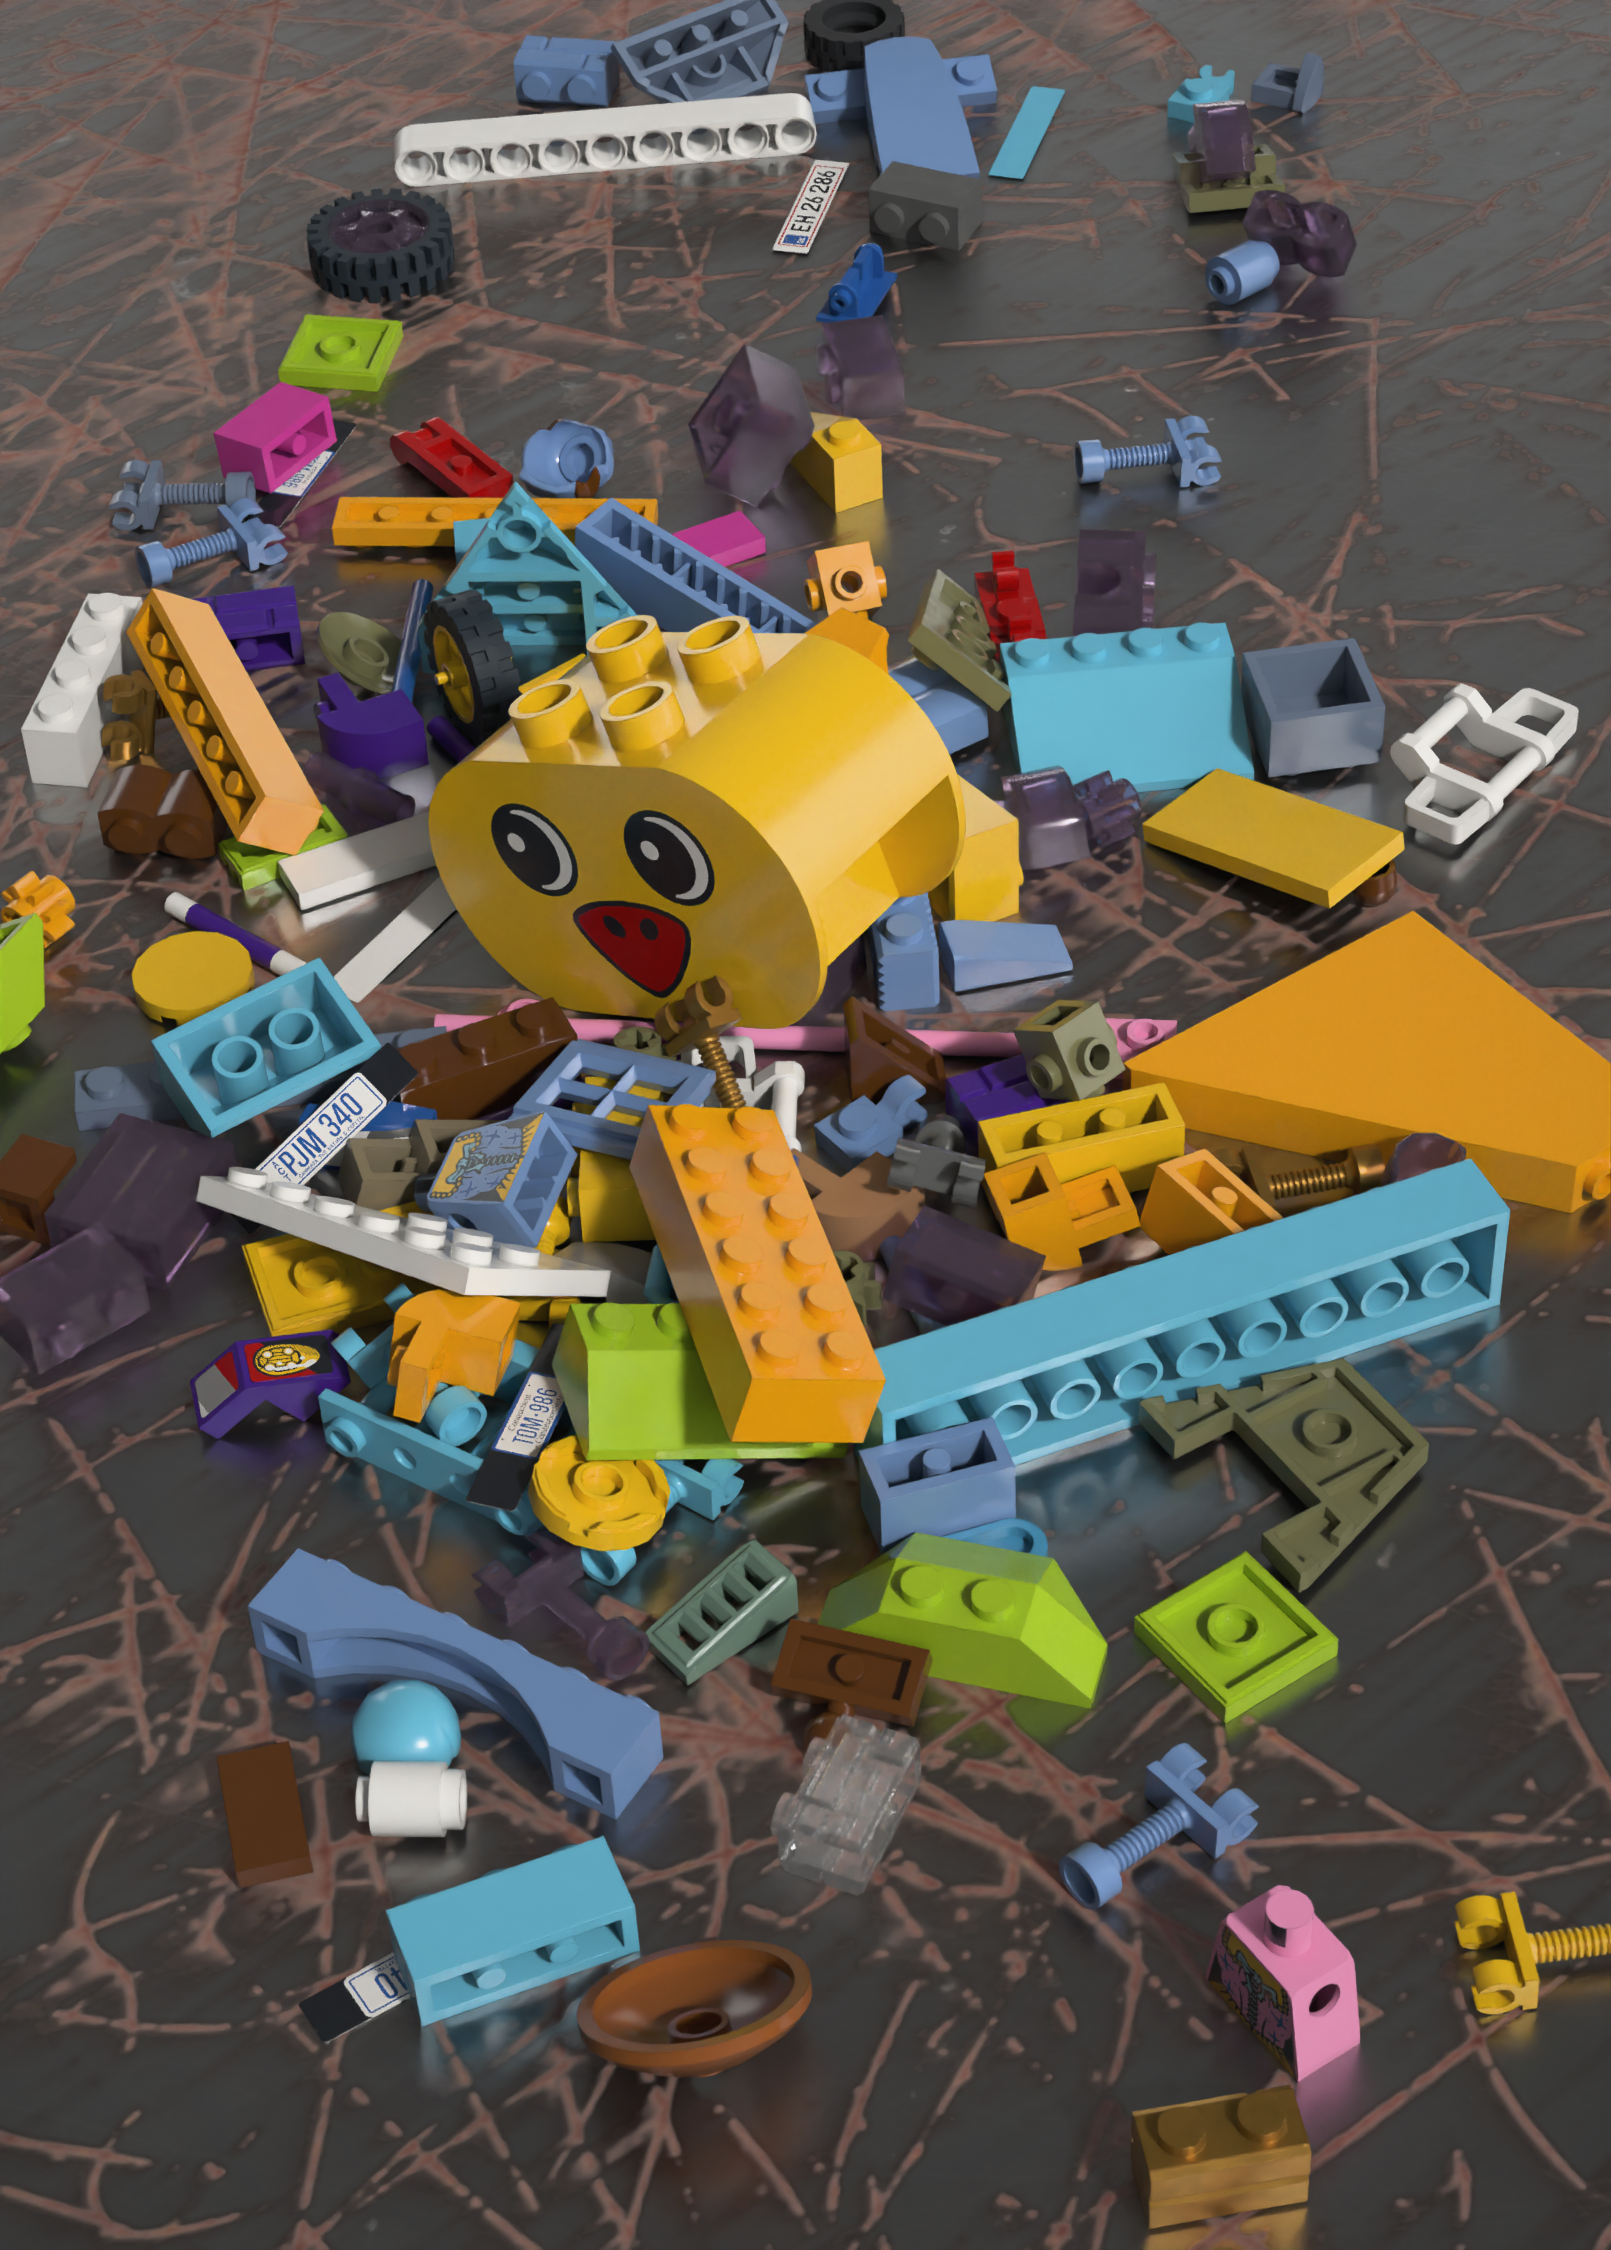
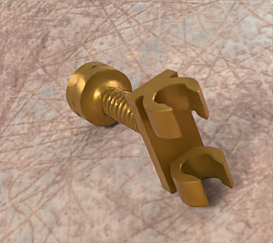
(139, 699)
(701, 1031)
(1359, 1172)

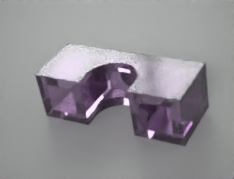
(1113, 582)

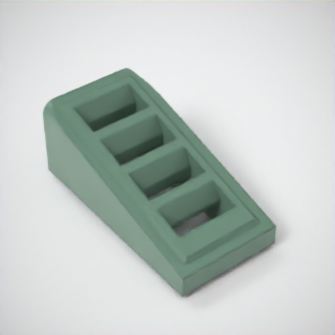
(749, 1577)

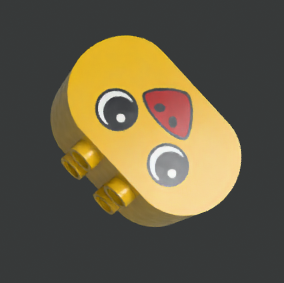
(696, 819)

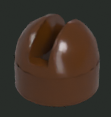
(1378, 887)

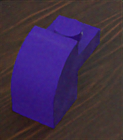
(373, 734)

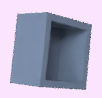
(1312, 707)

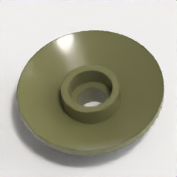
(359, 650)

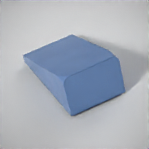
(999, 952)

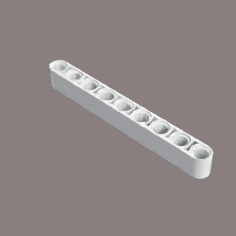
(585, 154)

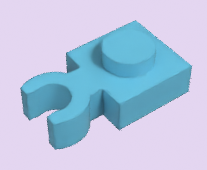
(1200, 90)

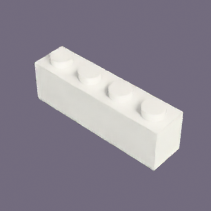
(69, 713)

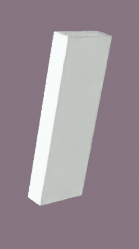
(358, 862)

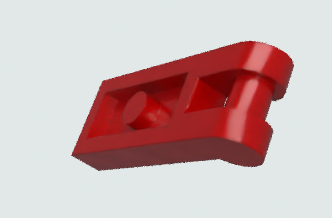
(451, 461)

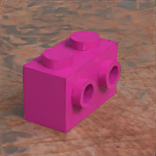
(276, 435)

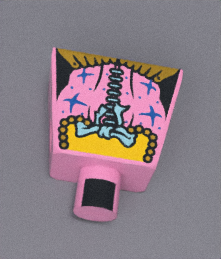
(1287, 1980)

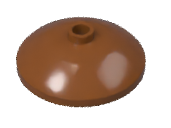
(695, 2007)

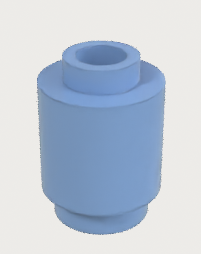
(1241, 271)

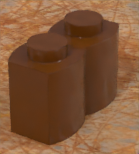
(161, 811)

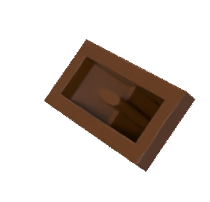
(883, 1052)

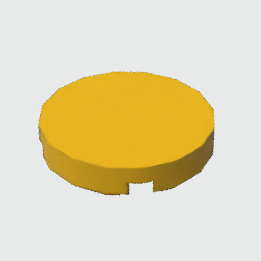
(191, 975)
(597, 1501)

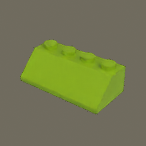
(644, 1392)

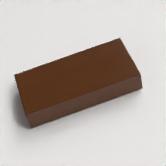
(264, 1814)

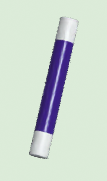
(209, 921)

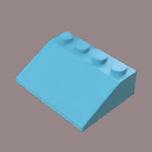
(1131, 702)

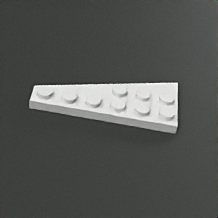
(416, 1245)

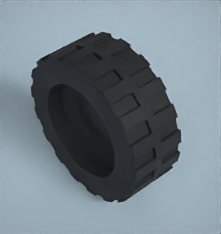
(842, 28)

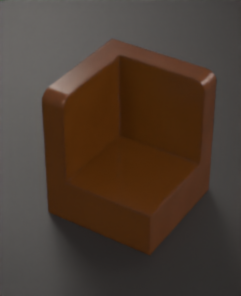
(27, 1185)

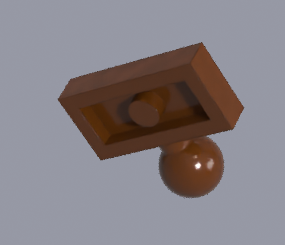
(849, 1676)

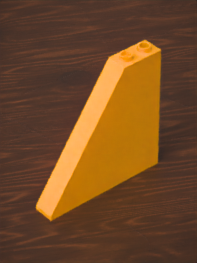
(1397, 1044)

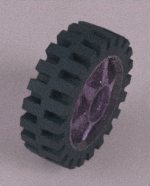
(380, 245)

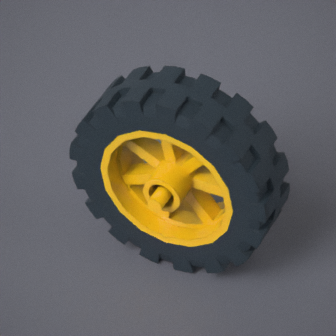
(471, 664)

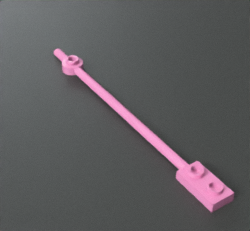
(1132, 1035)

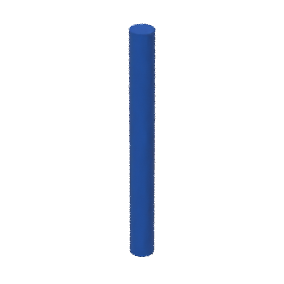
(409, 651)

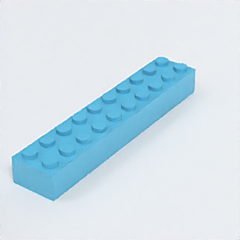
(1205, 1317)

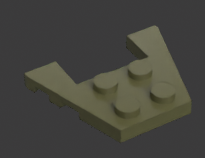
(1321, 1436)

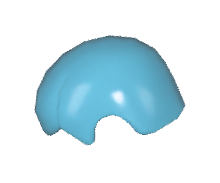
(405, 1724)

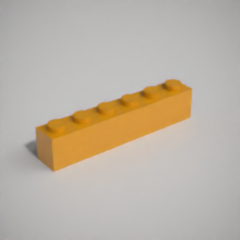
(224, 723)

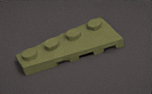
(952, 635)

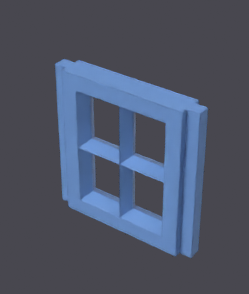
(594, 1132)

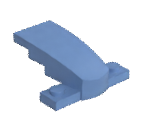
(909, 103)

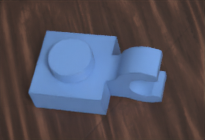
(865, 1128)

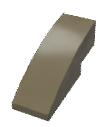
(385, 1170)

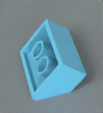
(262, 1049)

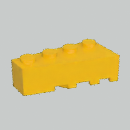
(988, 871)

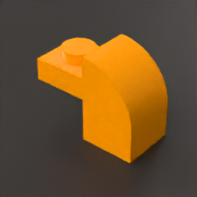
(1058, 1216)
(450, 1342)

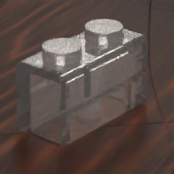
(847, 1803)

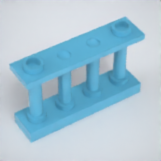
(418, 1453)

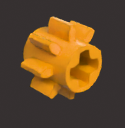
(47, 898)

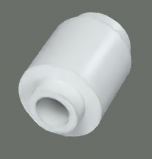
(412, 1799)

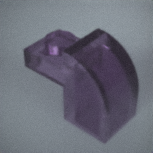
(1222, 140)
(1048, 817)

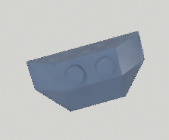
(707, 53)

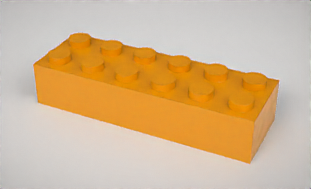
(755, 1276)

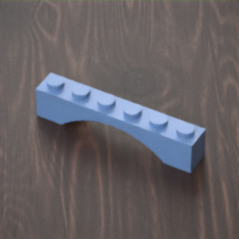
(338, 1623)

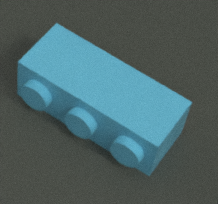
(513, 1930)

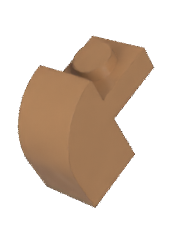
(859, 1206)

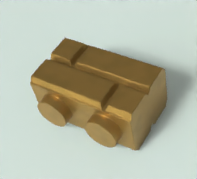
(1220, 2156)

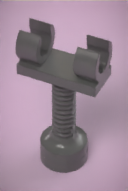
(938, 1161)

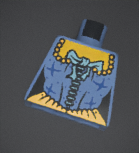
(501, 1179)

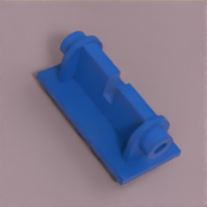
(860, 287)

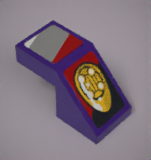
(277, 1369)

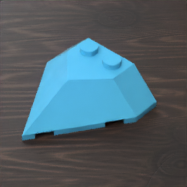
(532, 580)

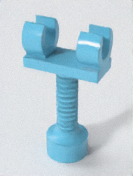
(453, 1413)
(695, 1490)

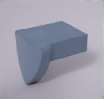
(1290, 86)

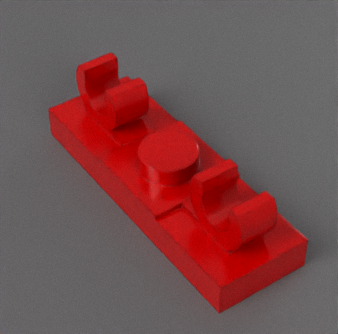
(1008, 602)

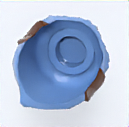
(566, 460)

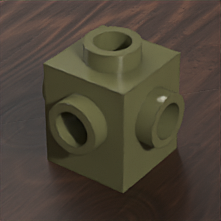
(1069, 1050)

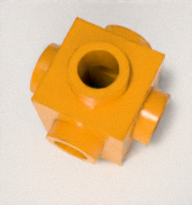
(845, 566)

